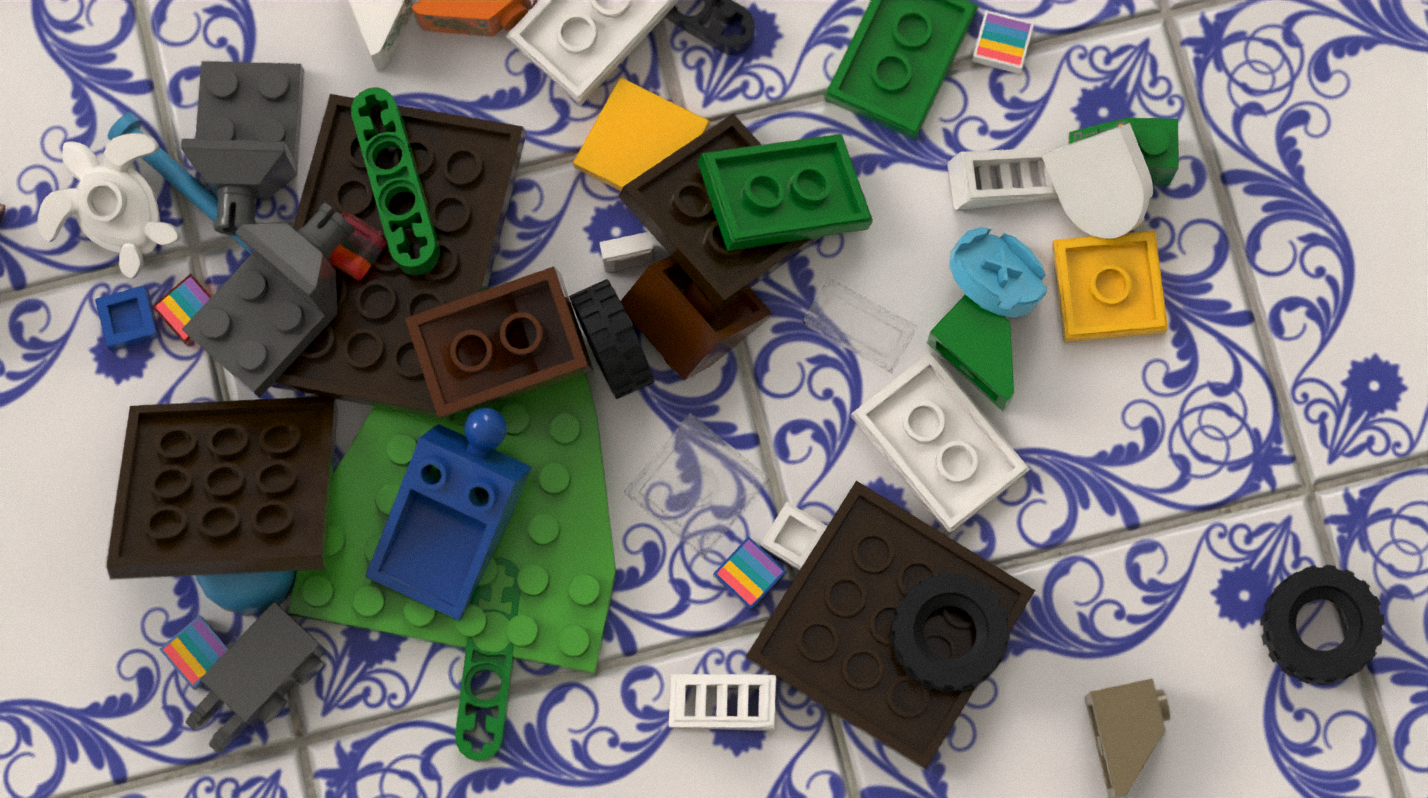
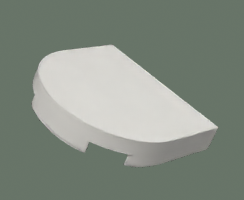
(1102, 182)

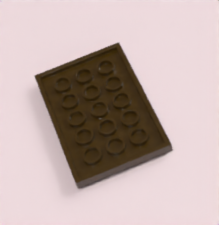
(467, 183)

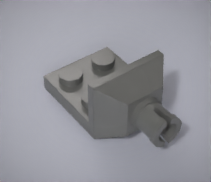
(246, 134)
(273, 299)

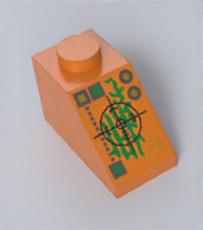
(469, 16)

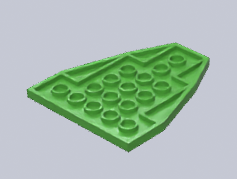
(554, 537)

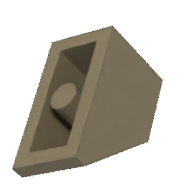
(1126, 729)

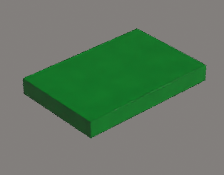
(900, 60)
(784, 192)

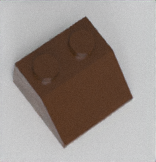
(685, 321)

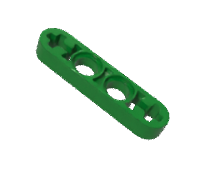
(393, 181)
(479, 661)

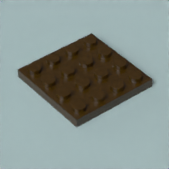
(224, 488)
(837, 618)

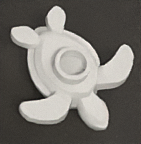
(110, 202)

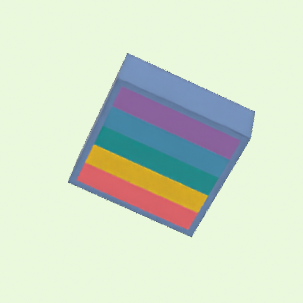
(194, 651)

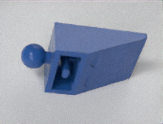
(442, 522)

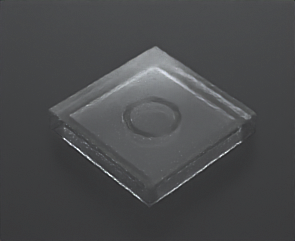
(696, 485)

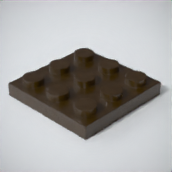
(679, 214)

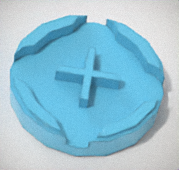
(998, 272)

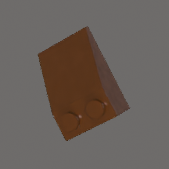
(499, 343)

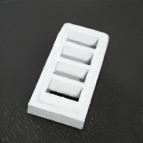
(968, 196)
(744, 682)

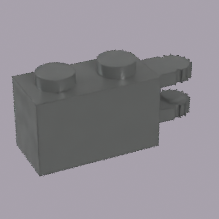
(257, 674)

